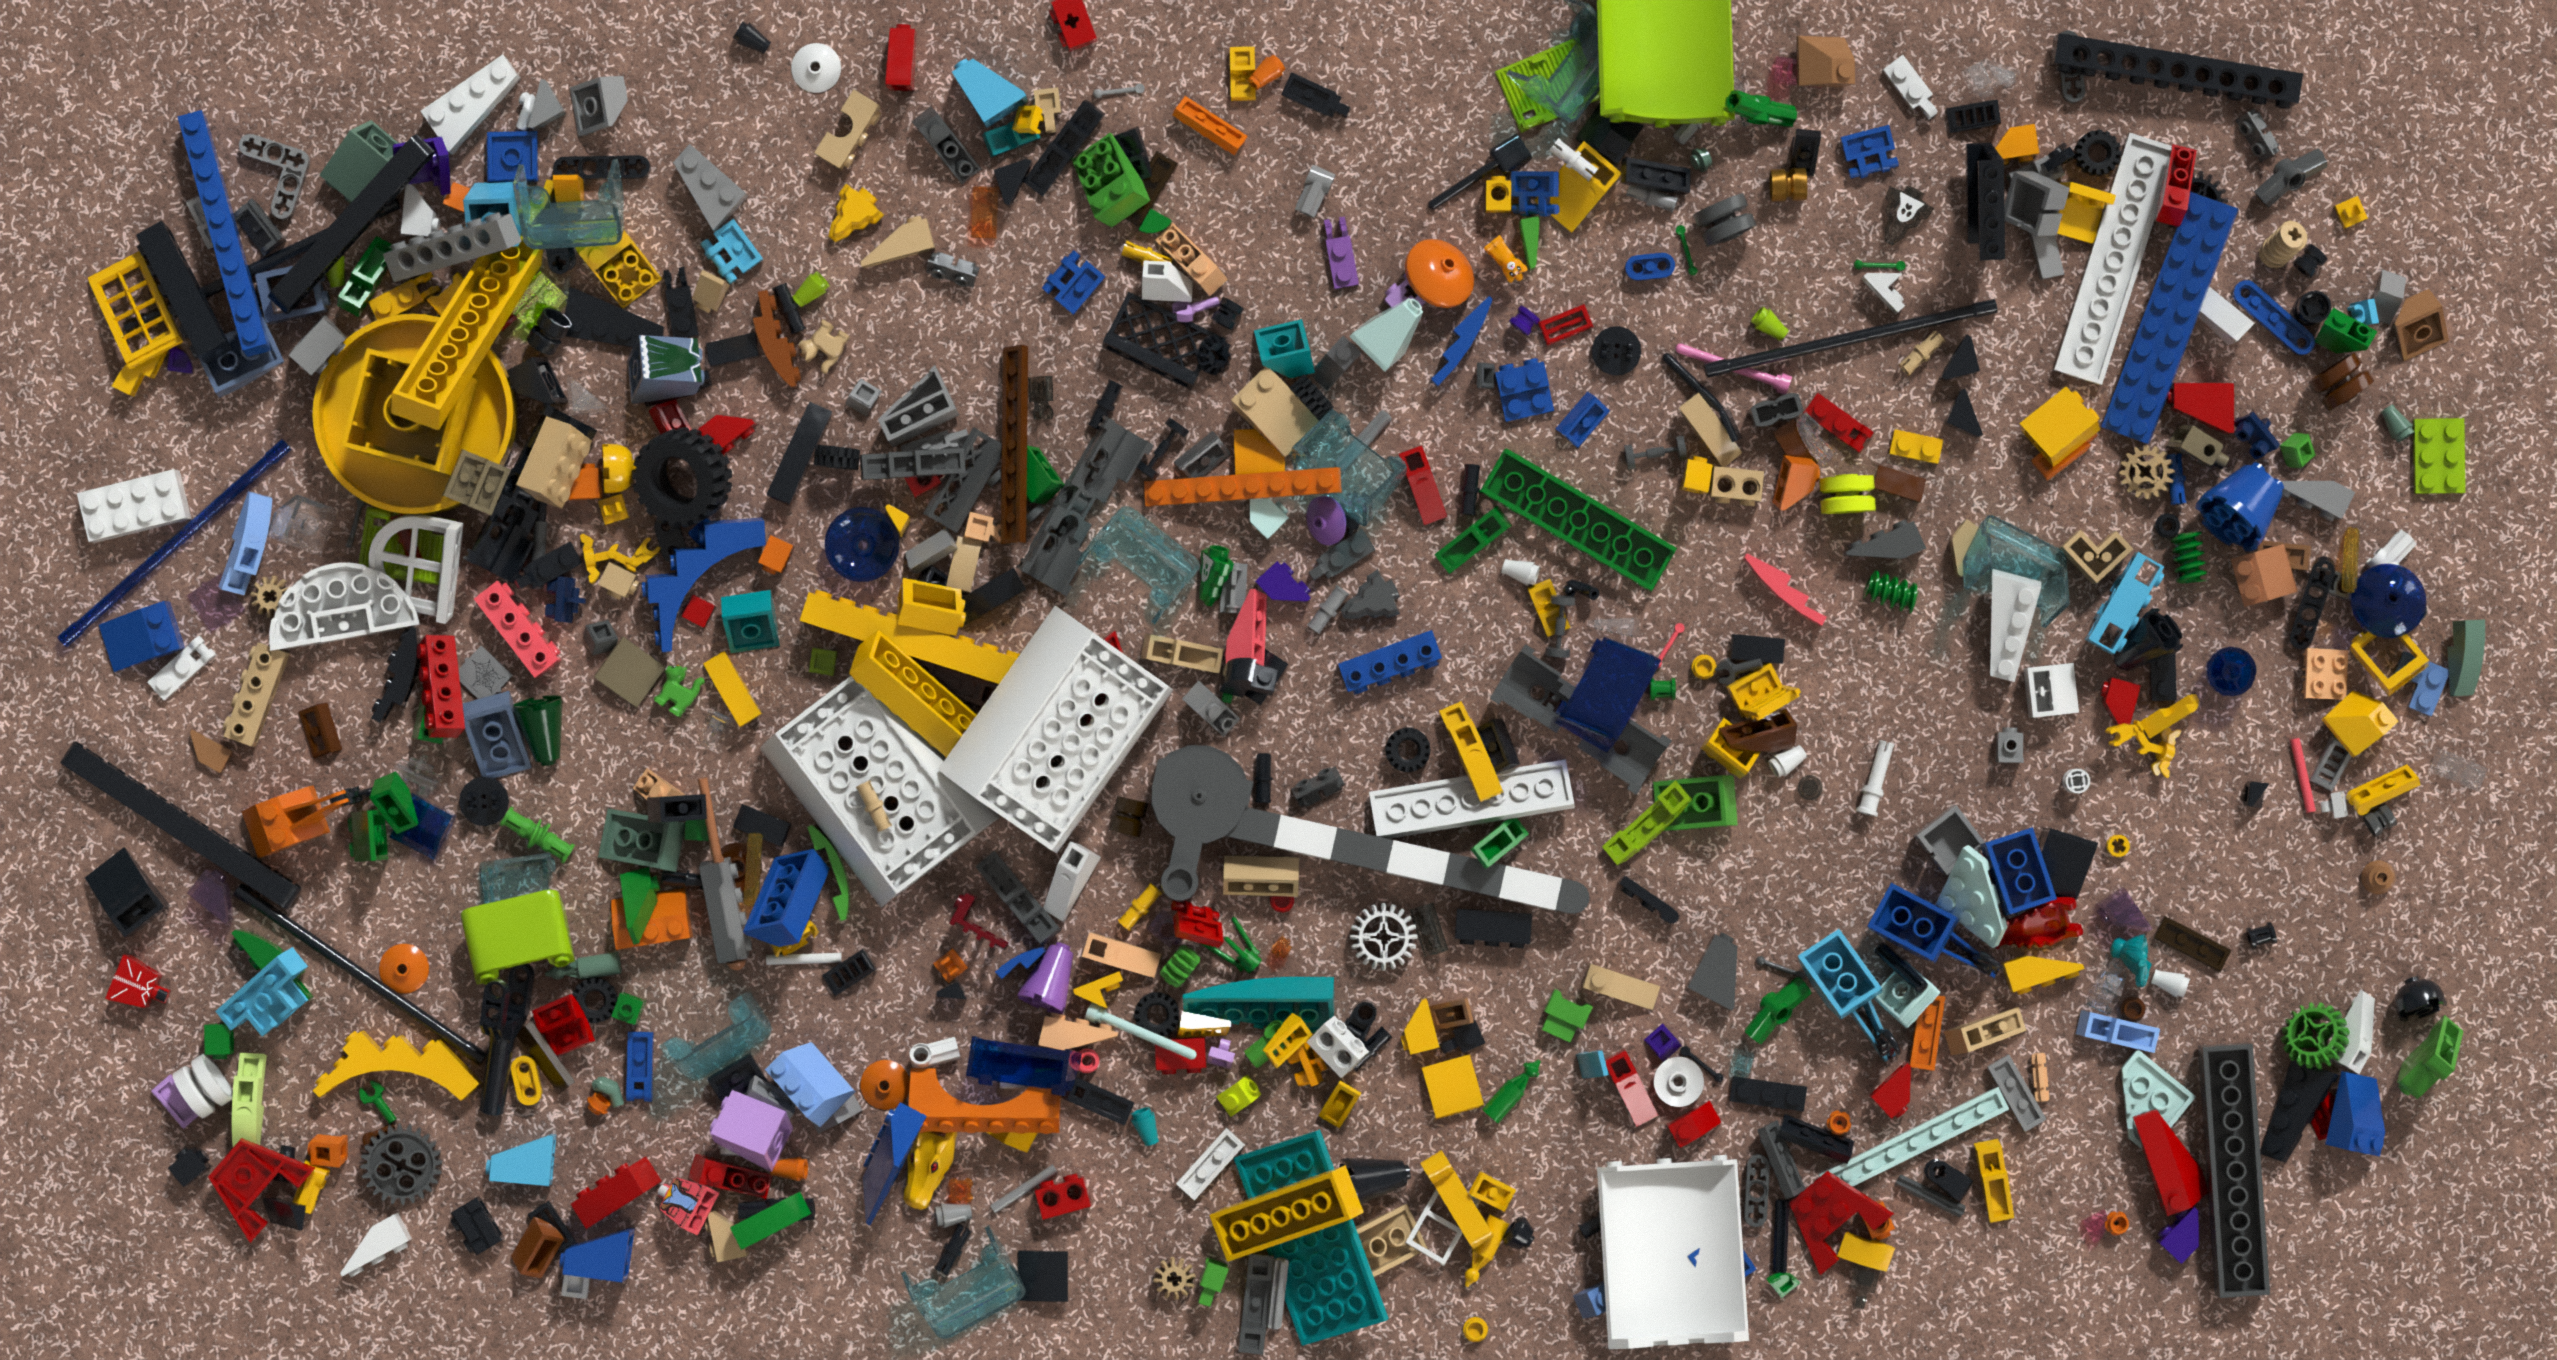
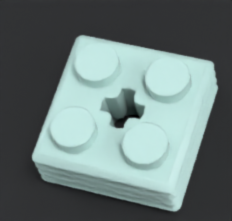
(1902, 1000)

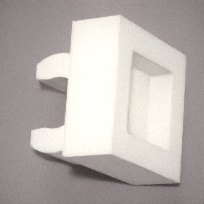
(2337, 804)

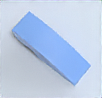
(2117, 1031)

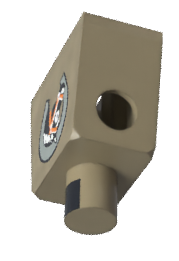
(2197, 446)

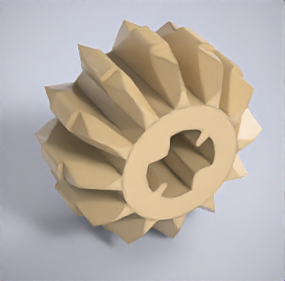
(268, 586)
(1168, 1284)

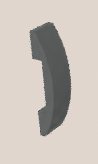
(1256, 1303)

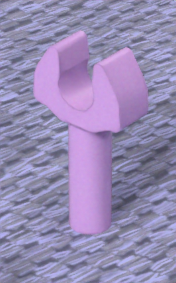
(1186, 310)

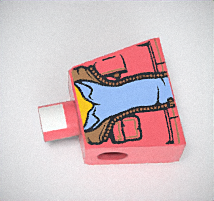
(687, 1203)

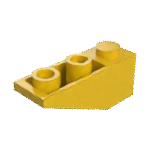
(2029, 971)

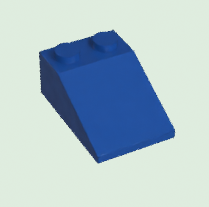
(142, 636)
(2357, 1116)

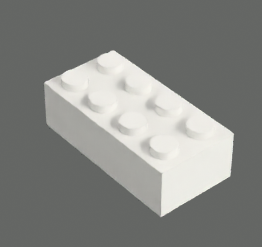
(134, 506)

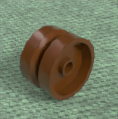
(2342, 383)

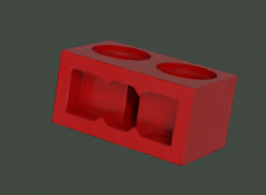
(1065, 1203)

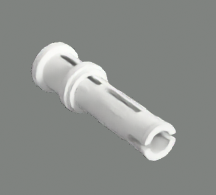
(1873, 791)

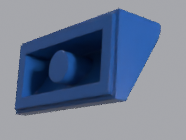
(1582, 419)

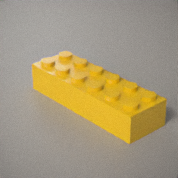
(911, 692)
(1286, 1213)

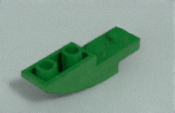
(262, 953)

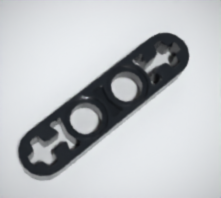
(602, 166)
(2311, 602)

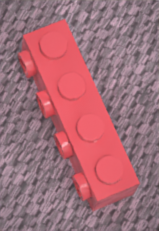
(517, 629)

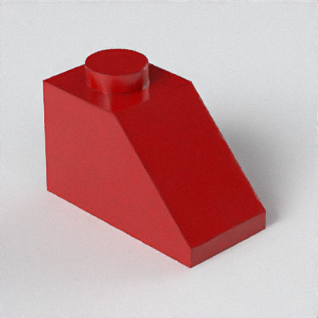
(2119, 699)
(1894, 1092)
(1693, 1124)

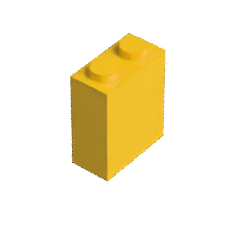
(2060, 425)

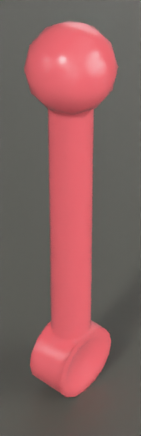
(1679, 628)

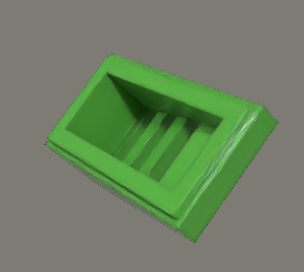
(1529, 234)

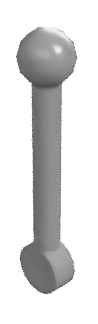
(1139, 88)

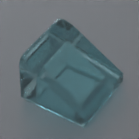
(1741, 1062)

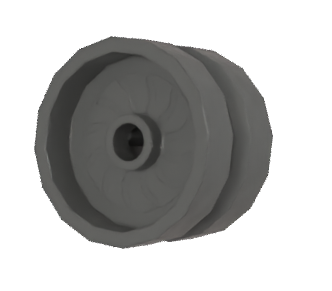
(1724, 218)

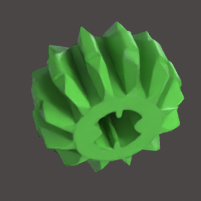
(1180, 966)

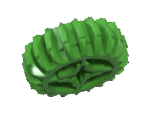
(2305, 1040)

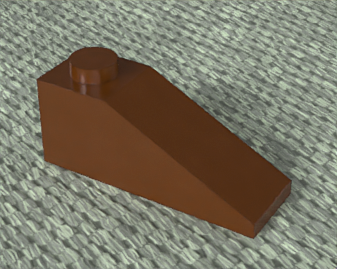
(1768, 734)

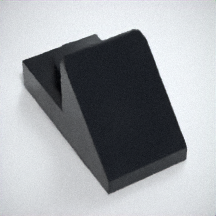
(1805, 150)

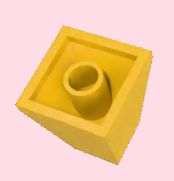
(2359, 721)

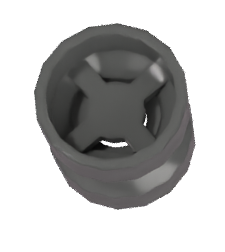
(2379, 820)

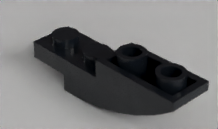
(405, 666)

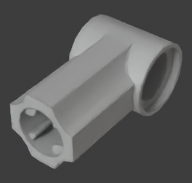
(1317, 185)

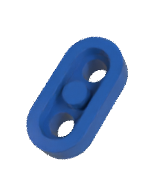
(1649, 266)

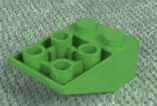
(1110, 181)

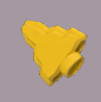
(854, 212)

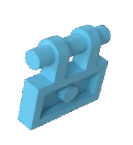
(737, 246)

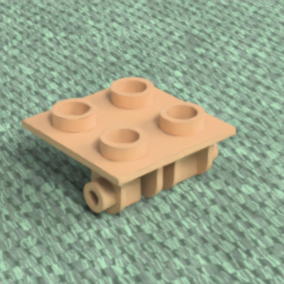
(2325, 673)

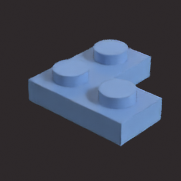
(2428, 685)

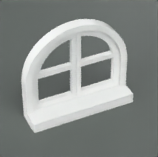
(448, 567)

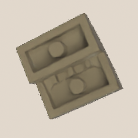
(476, 482)
(629, 671)

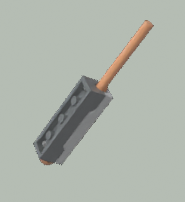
(723, 897)

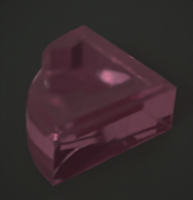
(2096, 1225)

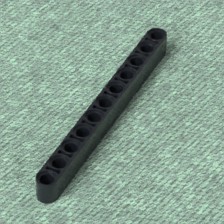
(180, 826)

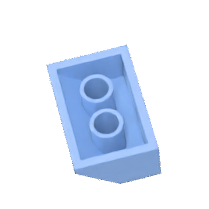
(810, 1082)

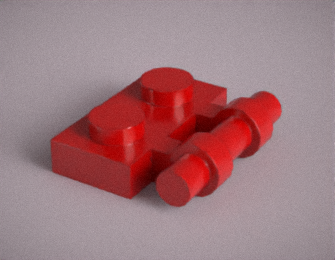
(1197, 924)

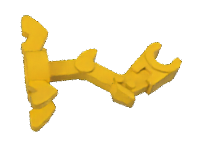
(641, 556)
(2163, 751)

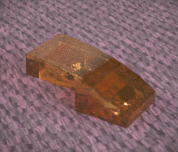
(985, 212)

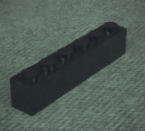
(183, 292)

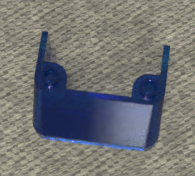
(1023, 1065)

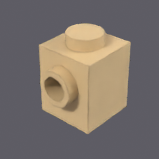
(619, 581)

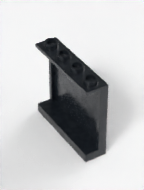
(1985, 200)

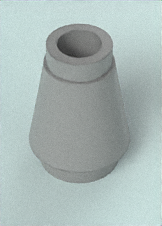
(952, 1214)

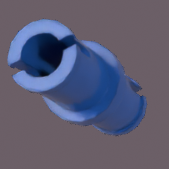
(2177, 489)

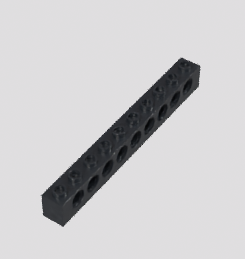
(2288, 82)

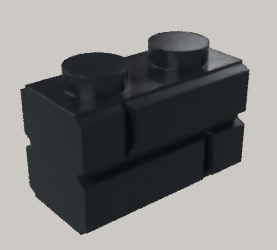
(476, 1225)

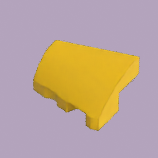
(2167, 717)

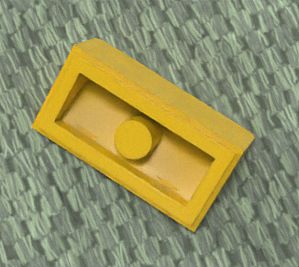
(899, 519)

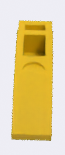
(1471, 751)

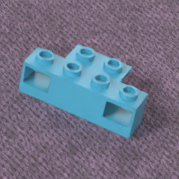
(2124, 603)
(268, 996)

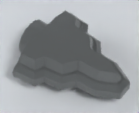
(1373, 599)

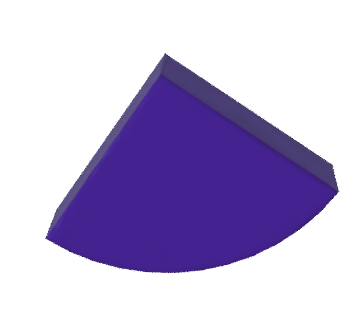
(179, 361)

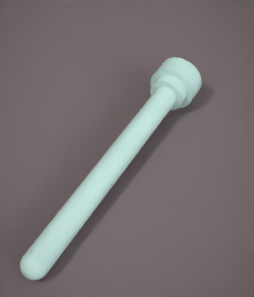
(1097, 1013)

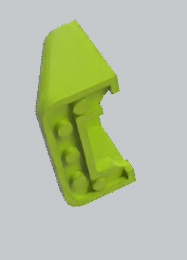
(517, 933)

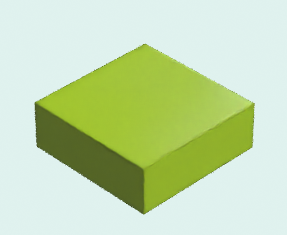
(823, 661)

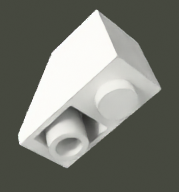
(1165, 282)

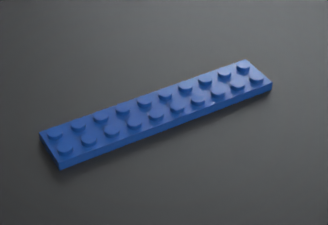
(2169, 318)

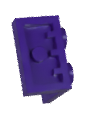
(436, 169)

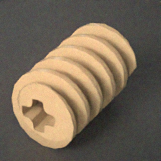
(2283, 244)

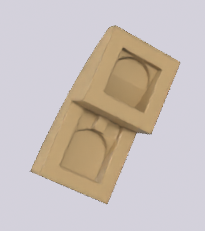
(964, 564)

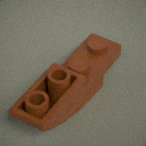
(776, 349)

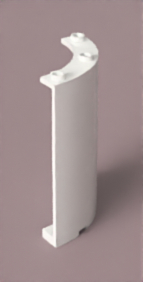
(1648, 1229)

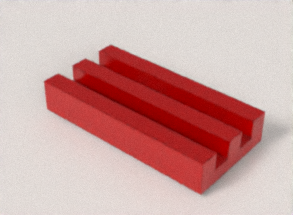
(1545, 333)

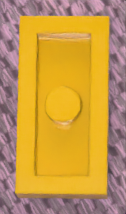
(1916, 446)

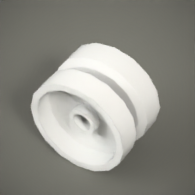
(203, 1086)

